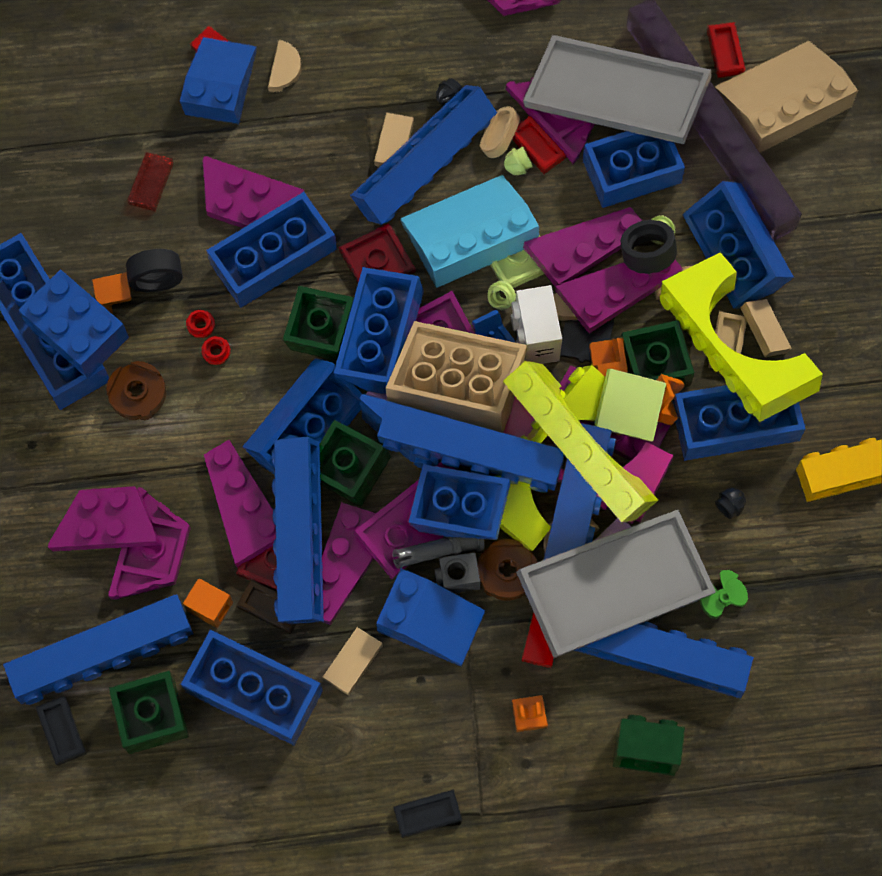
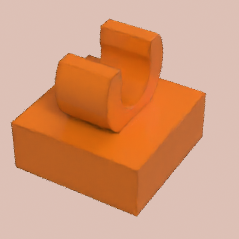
(529, 713)

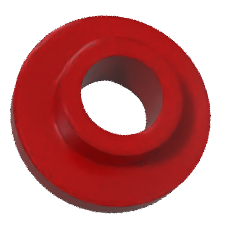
(200, 316)
(213, 343)

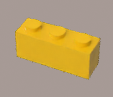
(841, 469)

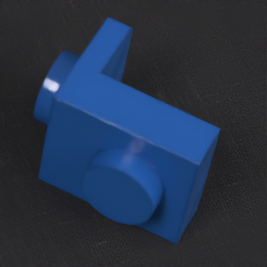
(491, 326)

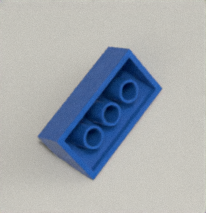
(731, 225)
(378, 327)
(306, 411)

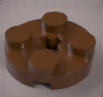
(130, 376)
(493, 559)

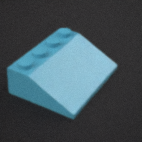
(470, 230)

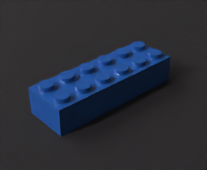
(19, 280)

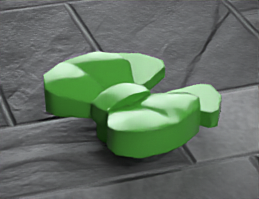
(732, 593)

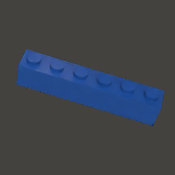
(424, 154)
(470, 446)
(576, 503)
(298, 530)
(98, 649)
(676, 657)

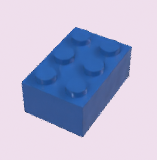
(631, 166)
(73, 323)

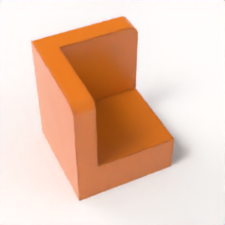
(112, 290)
(608, 355)
(673, 386)
(208, 603)

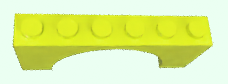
(760, 384)
(541, 397)
(520, 516)

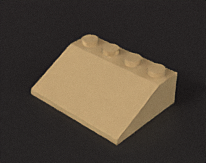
(788, 95)
(456, 375)

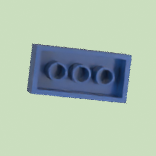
(272, 249)
(717, 424)
(252, 687)

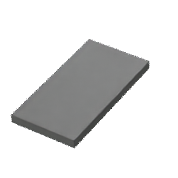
(618, 89)
(615, 583)

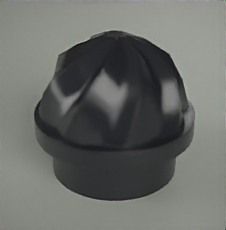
(447, 90)
(731, 502)

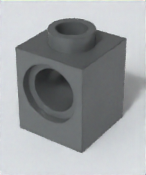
(464, 562)

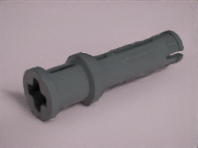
(434, 549)

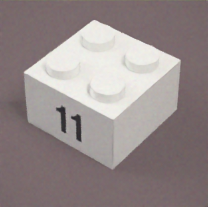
(537, 324)

